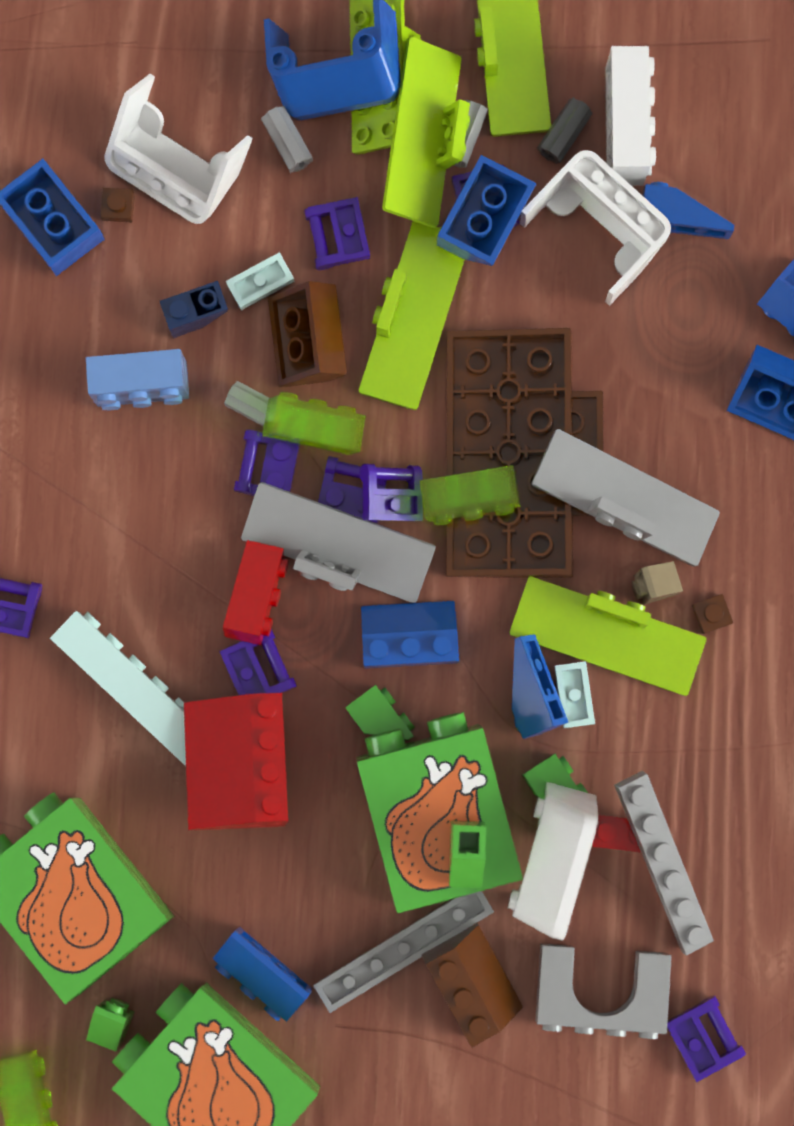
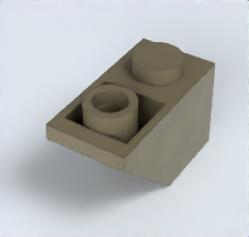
(656, 582)

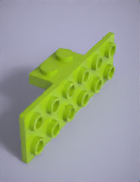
(513, 66)
(374, 125)
(426, 133)
(411, 319)
(609, 635)

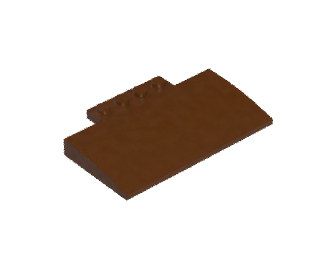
(502, 409)

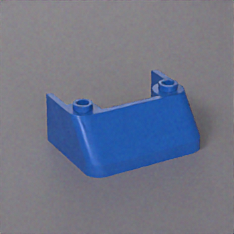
(342, 83)

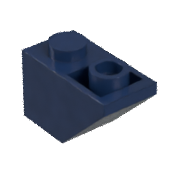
(193, 309)

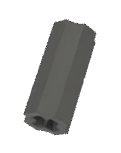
(564, 130)

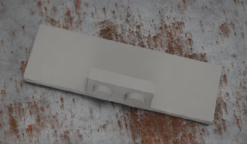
(625, 498)
(338, 544)

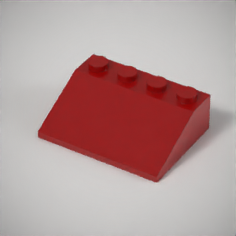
(235, 762)

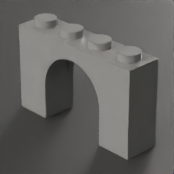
(643, 1011)

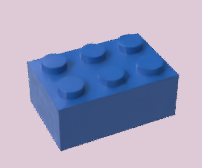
(50, 217)

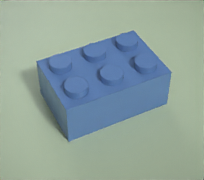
(137, 379)

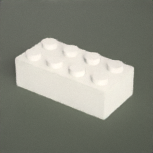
(628, 113)

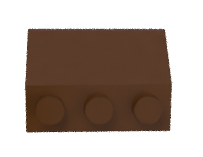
(307, 334)
(473, 984)

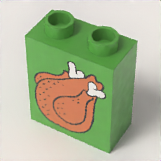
(417, 794)
(74, 897)
(210, 1069)

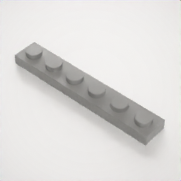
(664, 862)
(401, 949)

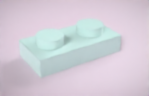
(260, 281)
(575, 694)

